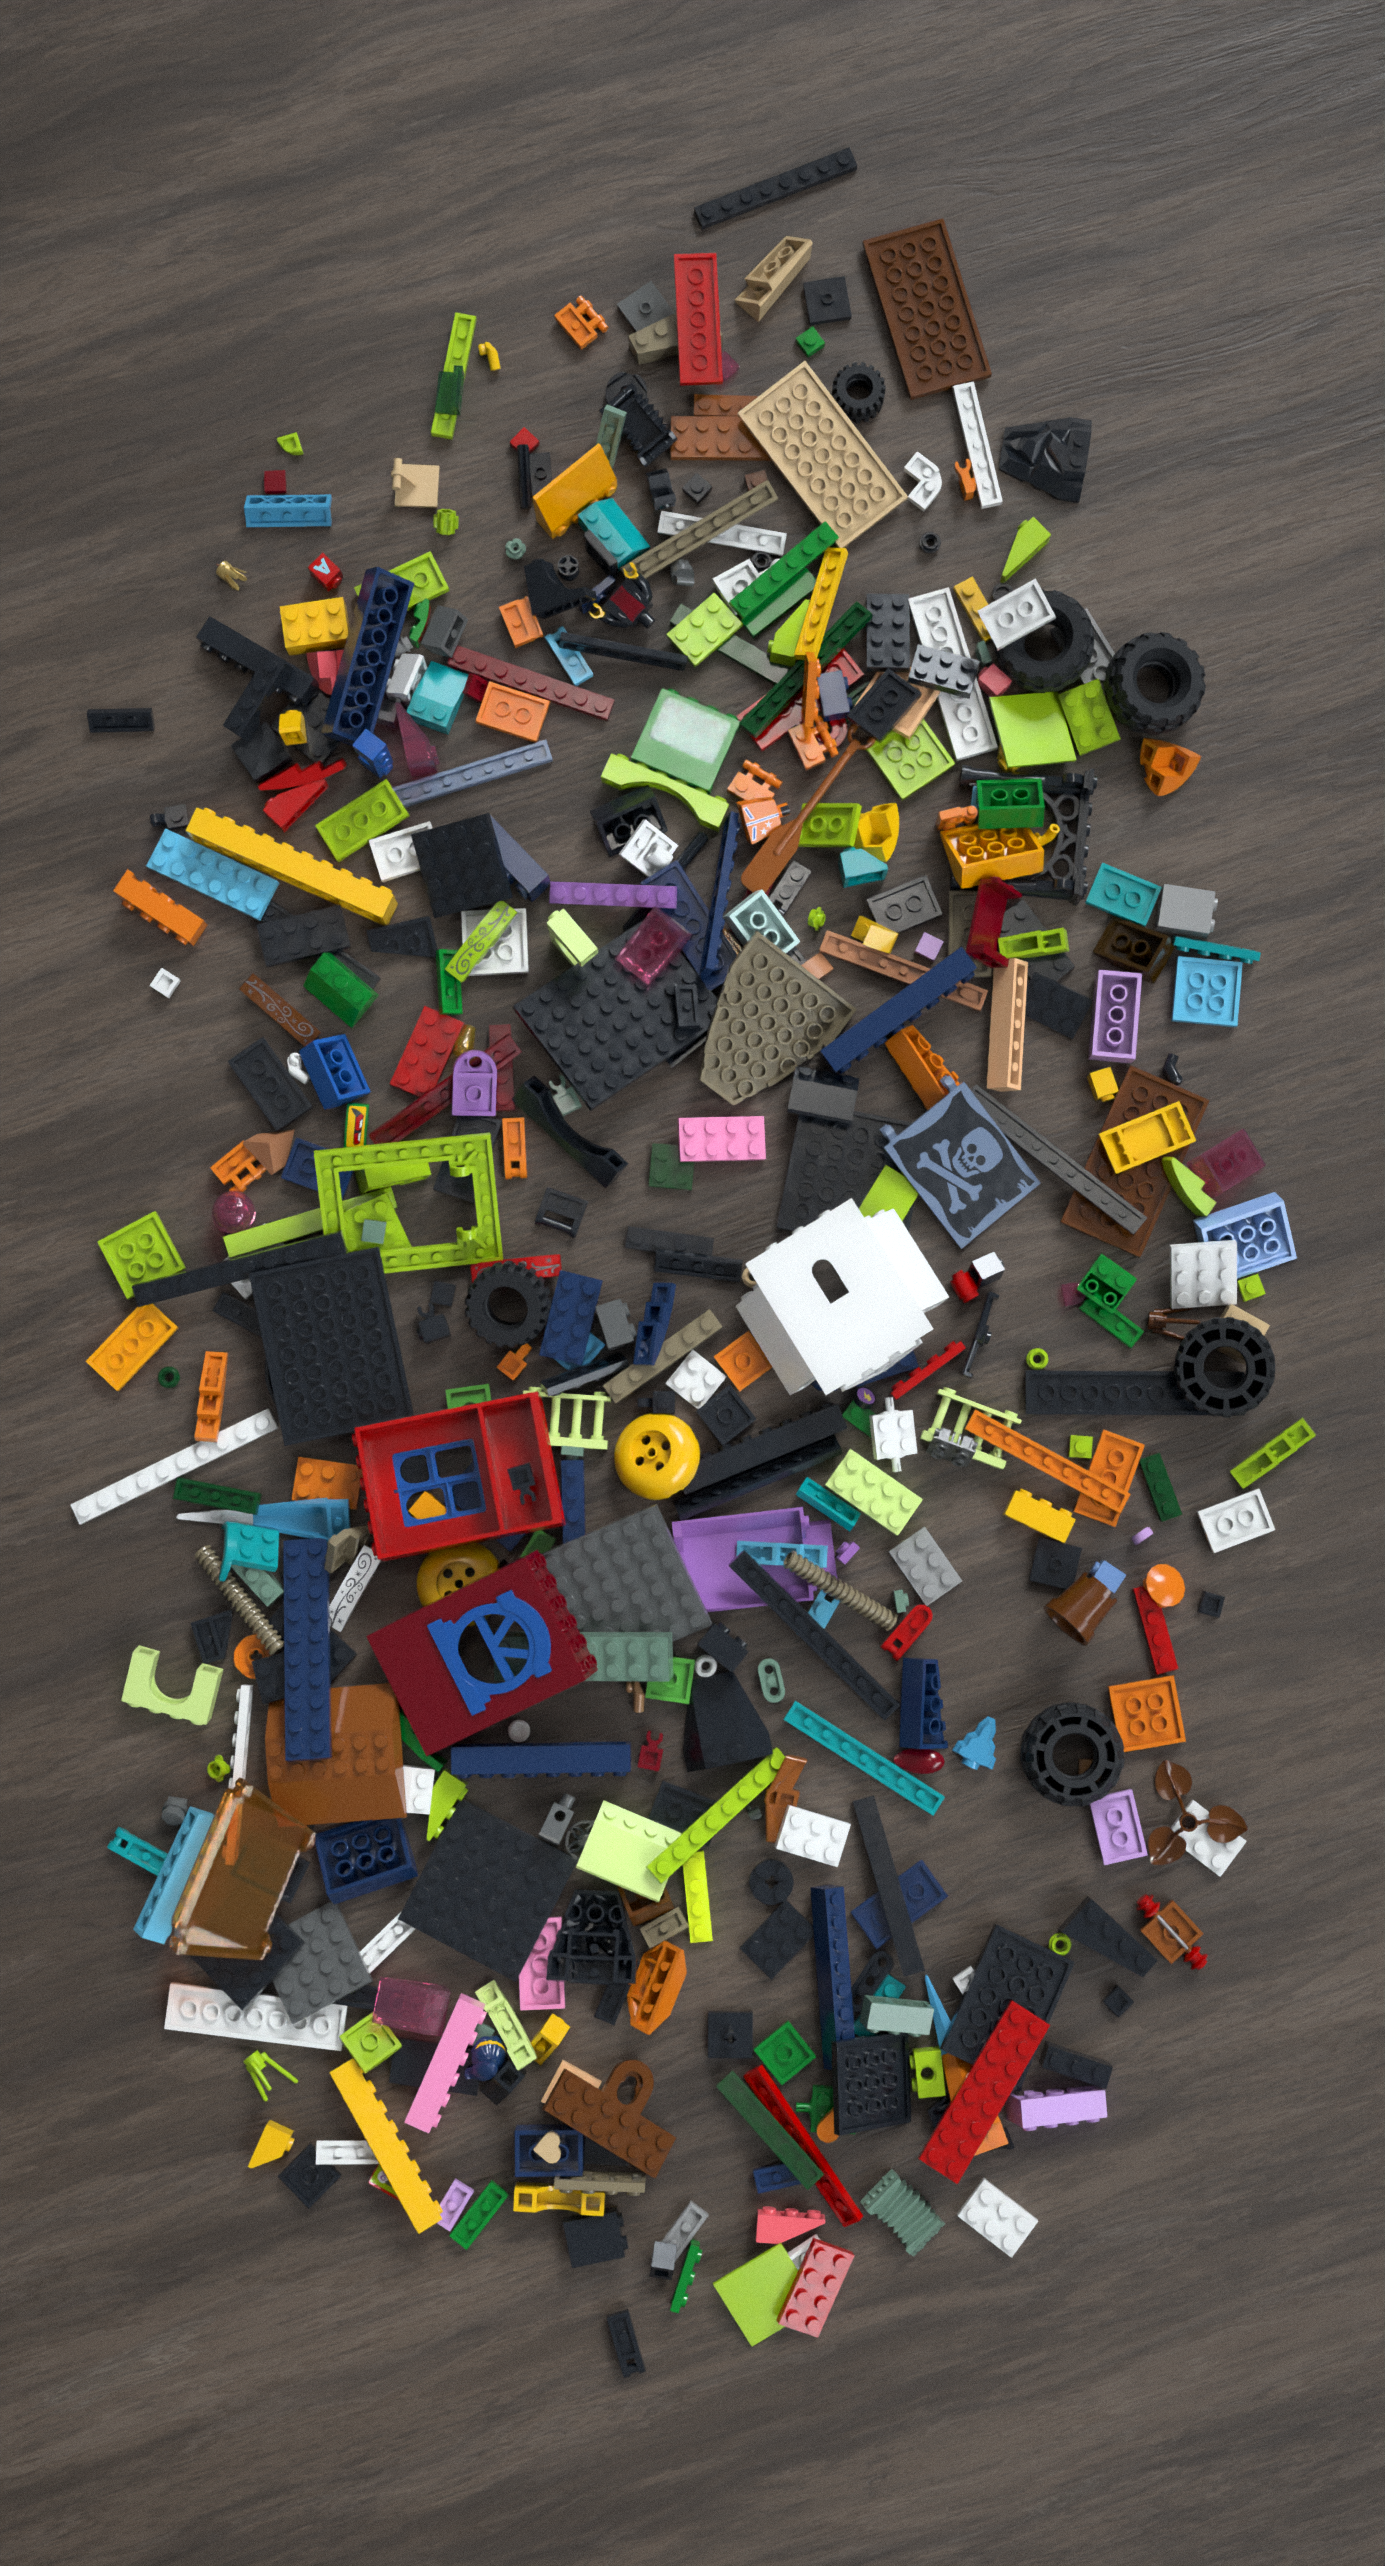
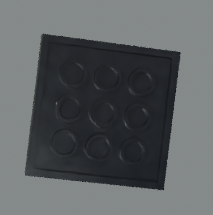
(461, 865)
(247, 1978)
(870, 2082)

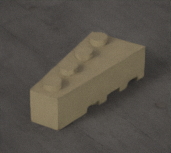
(656, 341)

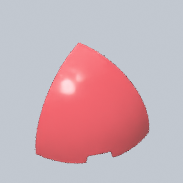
(324, 668)

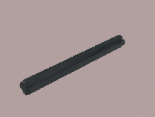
(684, 859)

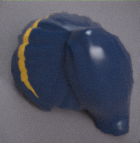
(487, 2058)

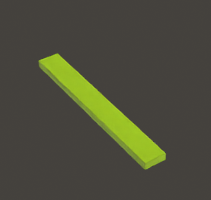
(289, 1228)

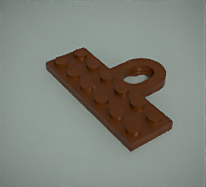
(608, 2121)

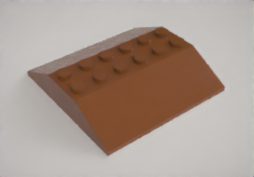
(365, 1767)

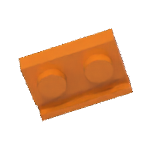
(520, 622)

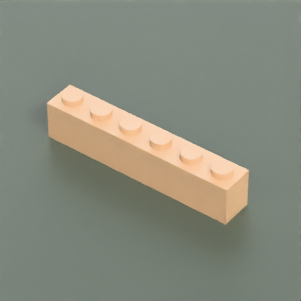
(1007, 1026)

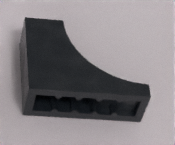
(547, 592)

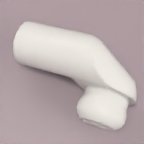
(295, 1068)

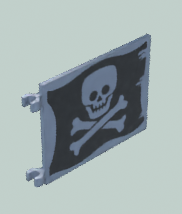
(960, 1163)

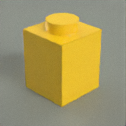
(1103, 1084)

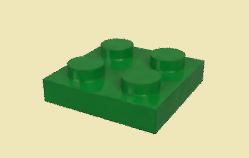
(784, 2052)

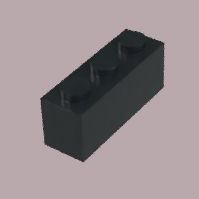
(1075, 2064)

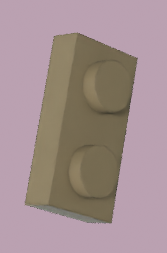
(664, 1927)

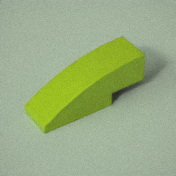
(1034, 944)
(1188, 1187)

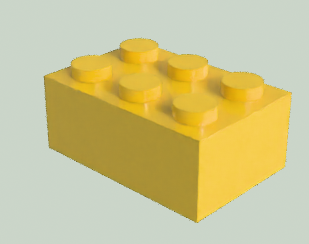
(315, 626)

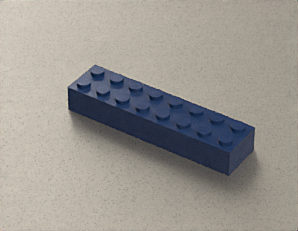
(367, 655)
(899, 1009)
(537, 1758)

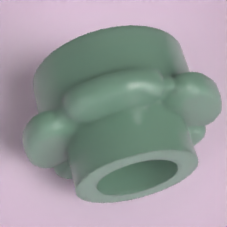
(515, 554)

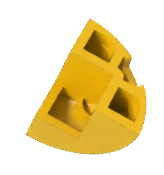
(878, 831)

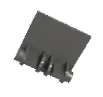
(943, 1449)

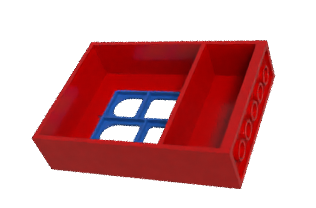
(500, 1437)

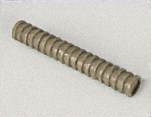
(840, 1590)
(240, 1601)

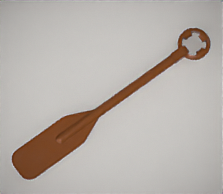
(785, 840)

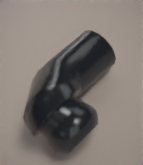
(1169, 1070)

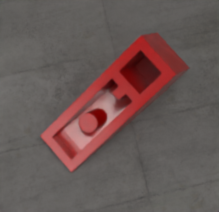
(291, 804)

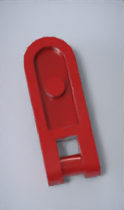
(908, 1630)

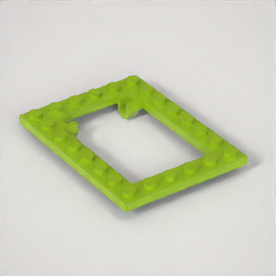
(472, 1150)

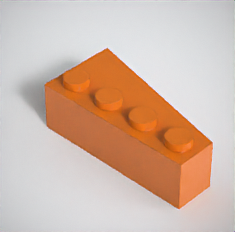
(160, 909)

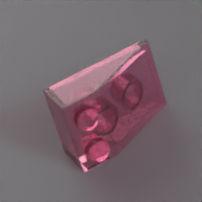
(419, 753)
(653, 945)
(1226, 1163)
(411, 2006)

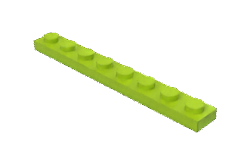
(716, 1817)

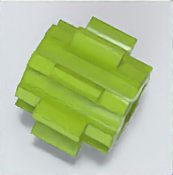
(445, 521)

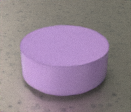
(1142, 1535)

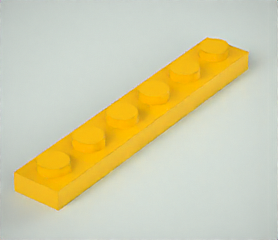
(821, 602)

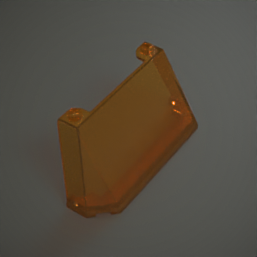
(239, 1877)

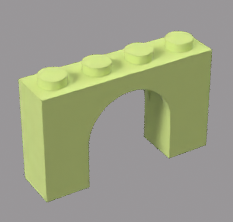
(570, 938)
(142, 1689)

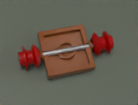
(1171, 1931)

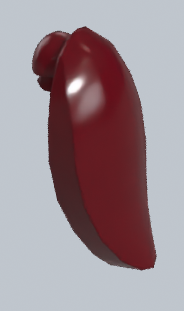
(919, 1760)

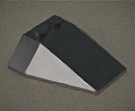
(722, 1724)

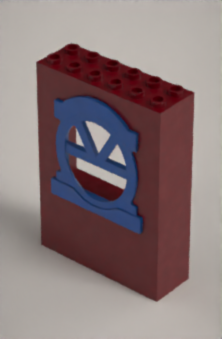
(431, 1678)

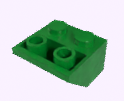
(1106, 1283)

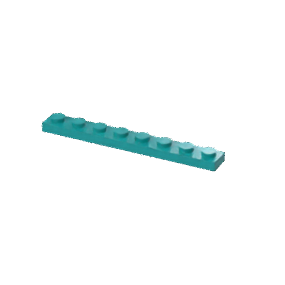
(864, 1758)

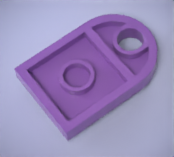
(474, 1086)

